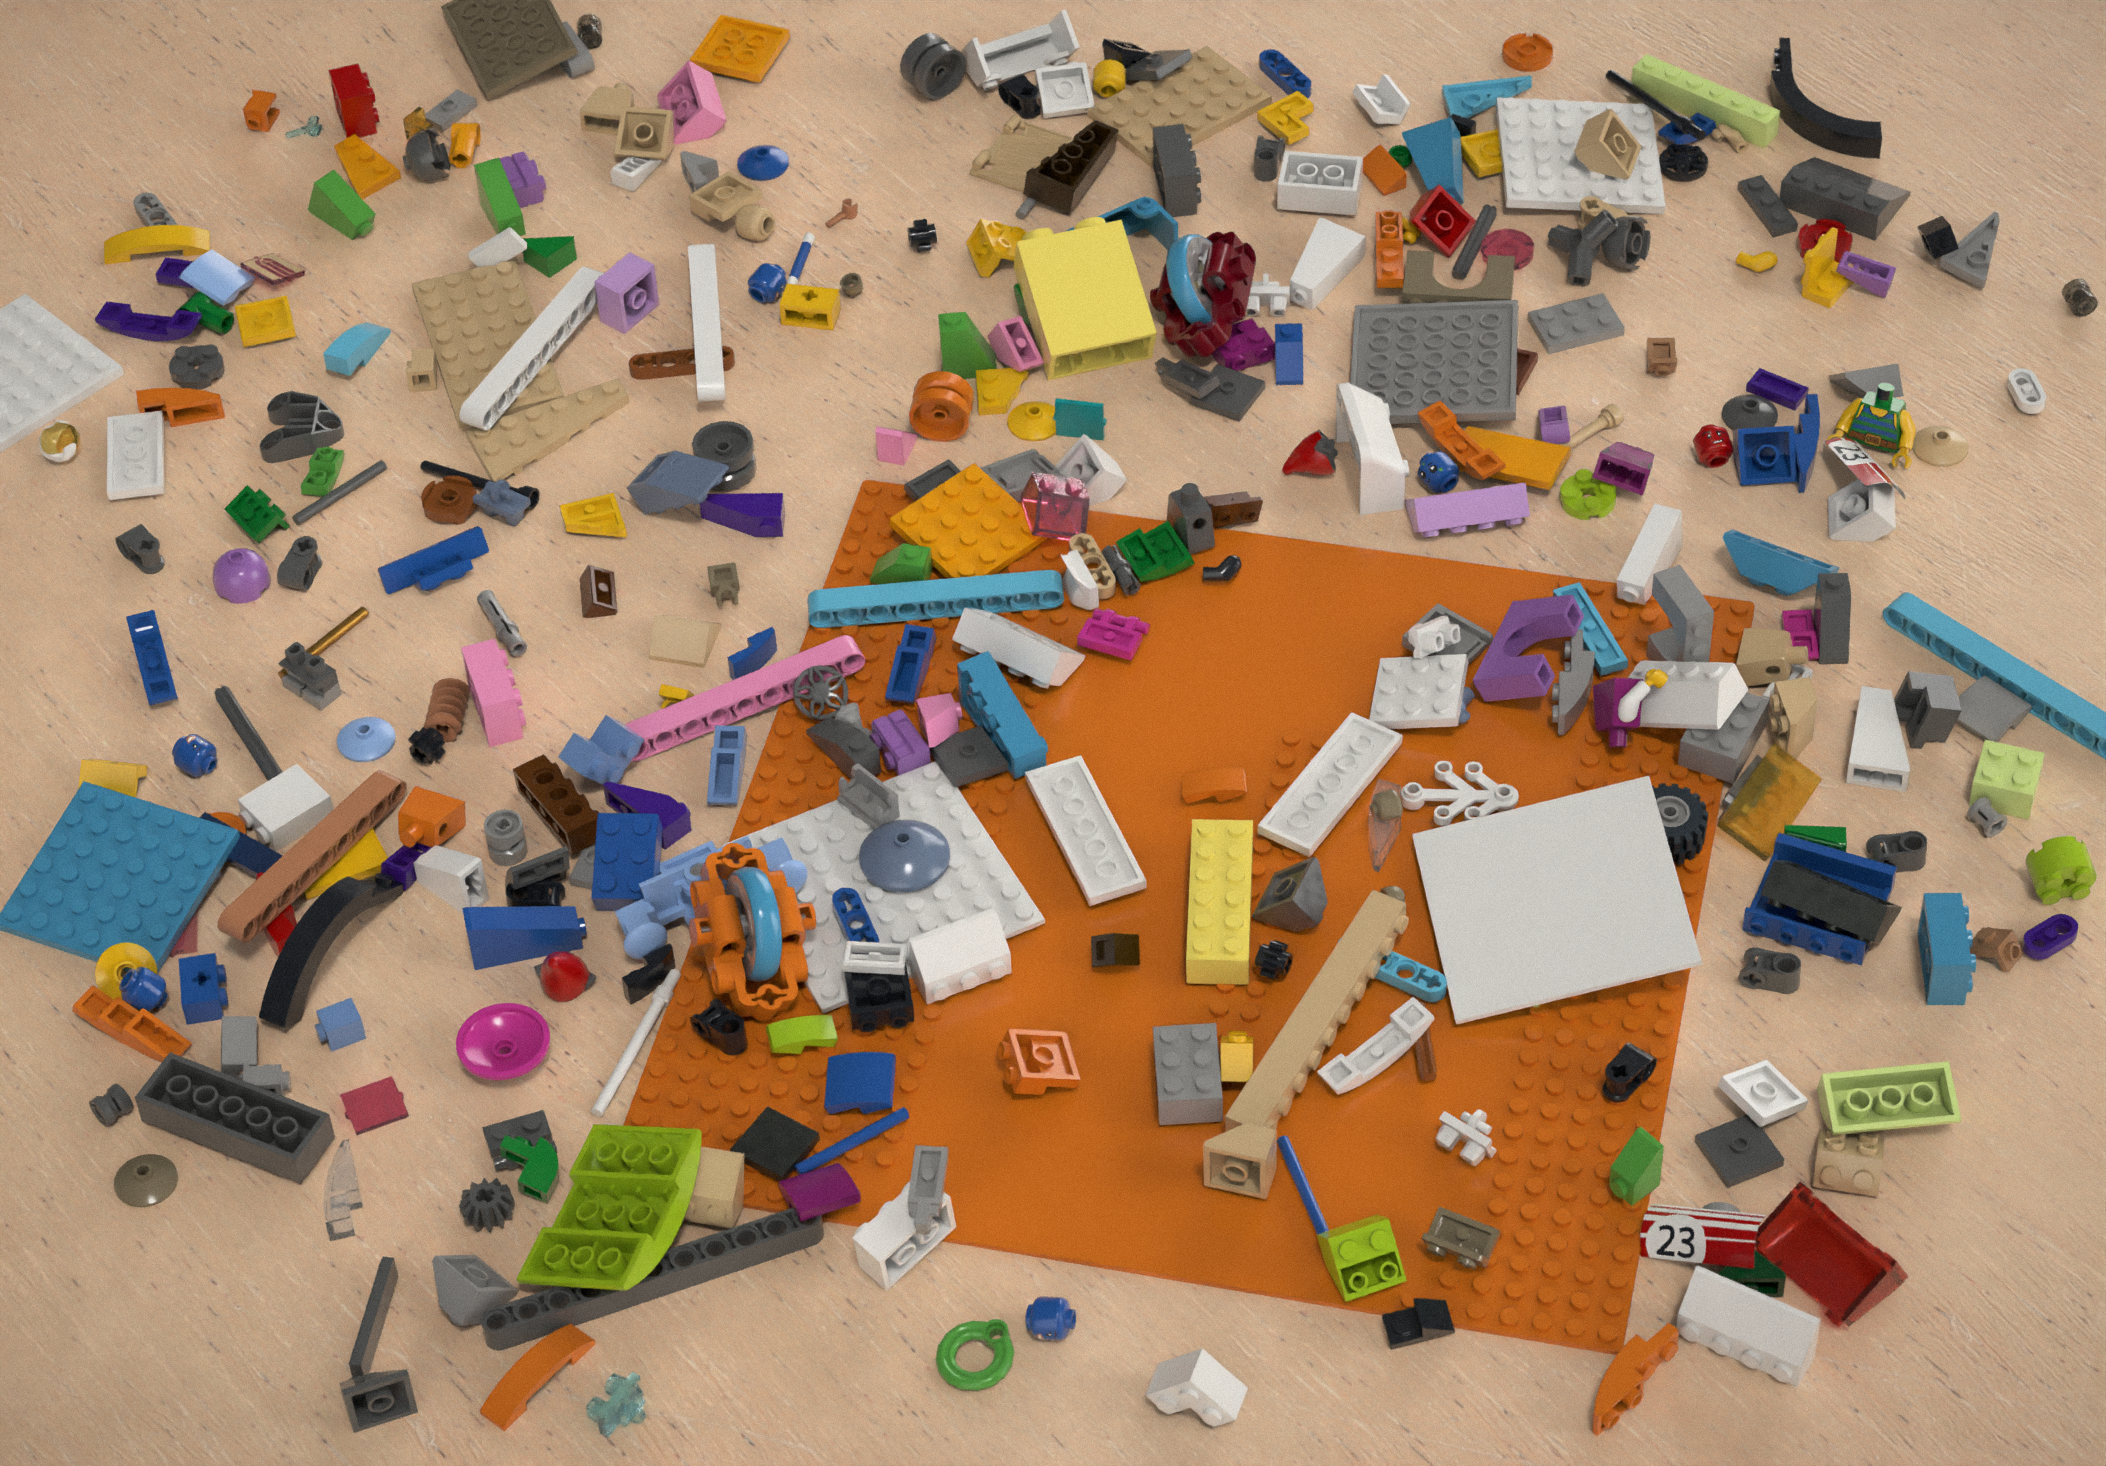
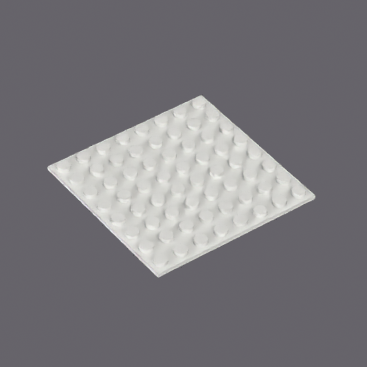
(829, 847)
(1555, 900)

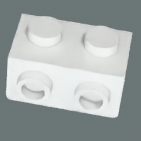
(1382, 102)

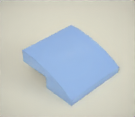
(217, 277)

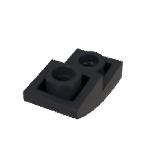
(646, 979)

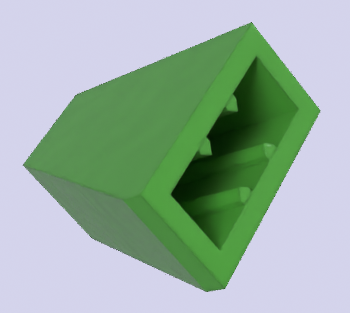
(498, 197)
(340, 206)
(963, 346)

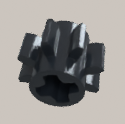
(922, 235)
(426, 745)
(1274, 959)

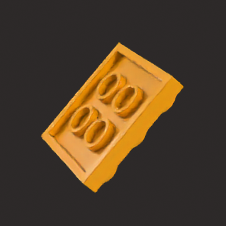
(740, 48)

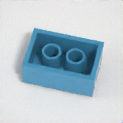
(1945, 949)

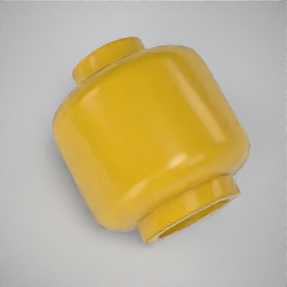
(1109, 78)

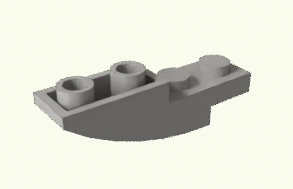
(1573, 685)

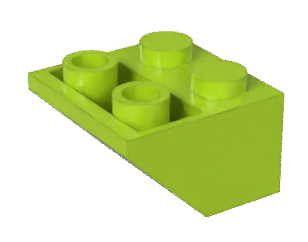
(1362, 1257)

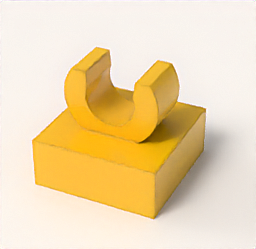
(673, 695)

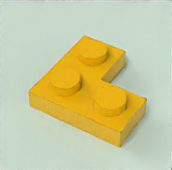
(1284, 117)

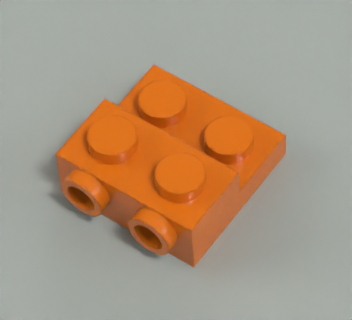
(1037, 1061)

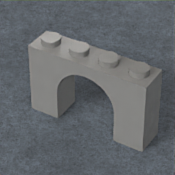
(1689, 616)

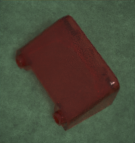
(1827, 1257)

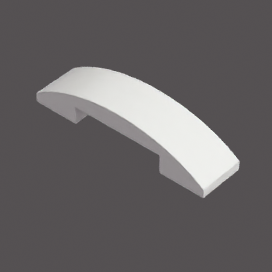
(1380, 1050)

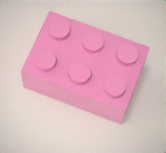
(493, 692)

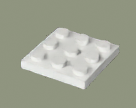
(1419, 691)

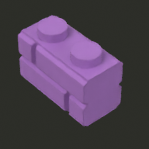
(523, 179)
(899, 742)

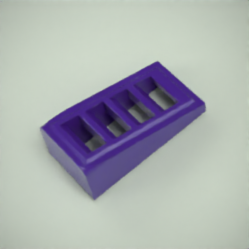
(401, 864)

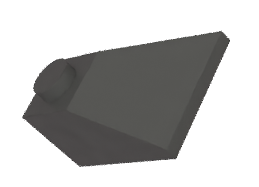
(378, 1398)

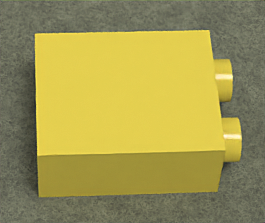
(1084, 298)

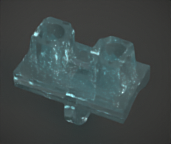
(621, 1408)

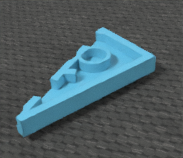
(1475, 97)

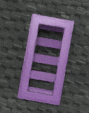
(1875, 275)
(1554, 425)

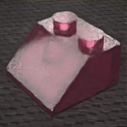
(1055, 505)

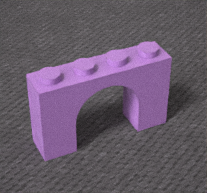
(1511, 676)

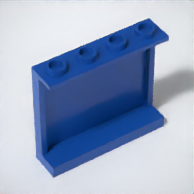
(1788, 928)

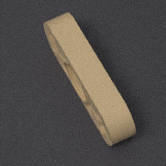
(1094, 555)

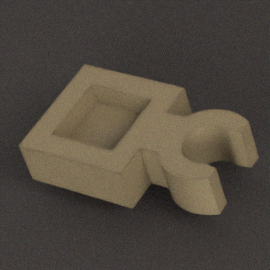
(724, 582)

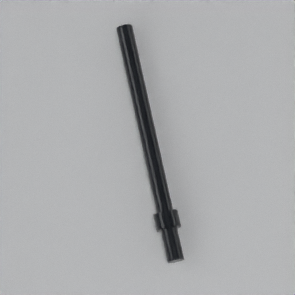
(1682, 123)

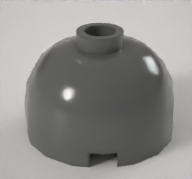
(426, 156)
(1627, 243)

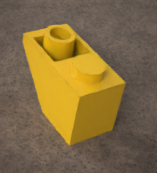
(1236, 1056)

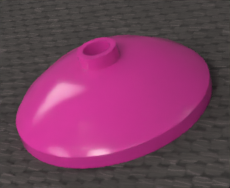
(503, 1041)

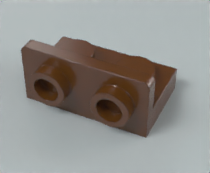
(1234, 508)

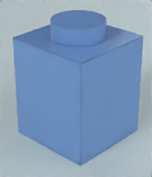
(339, 1025)

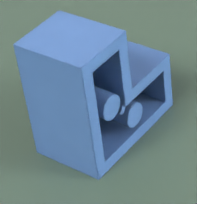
(605, 753)

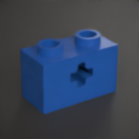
(202, 988)

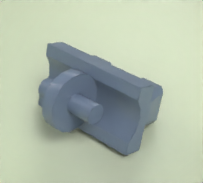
(499, 499)

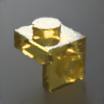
(415, 122)

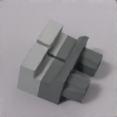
(309, 677)

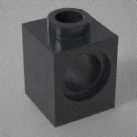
(1938, 237)

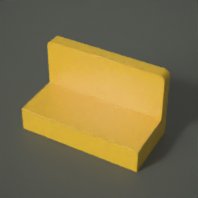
(112, 775)

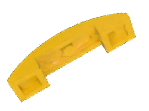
(156, 239)

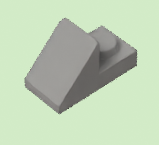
(698, 170)

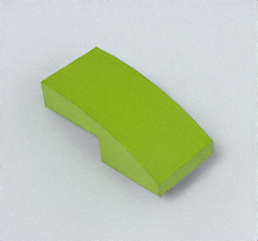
(796, 1033)

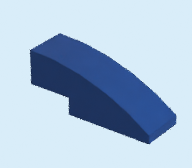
(911, 664)

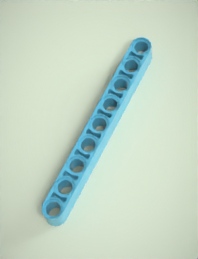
(934, 598)

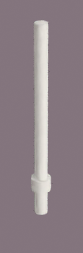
(661, 998)

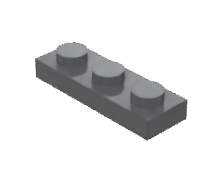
(1767, 206)

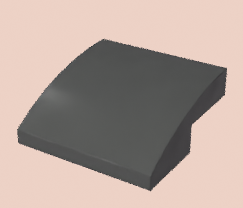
(543, 868)

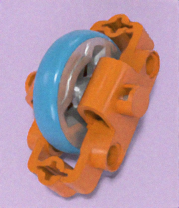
(750, 930)

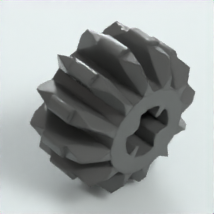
(487, 1205)

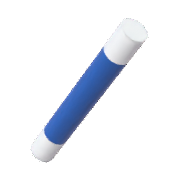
(801, 259)

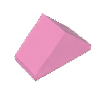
(894, 445)

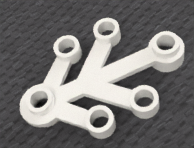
(1496, 797)

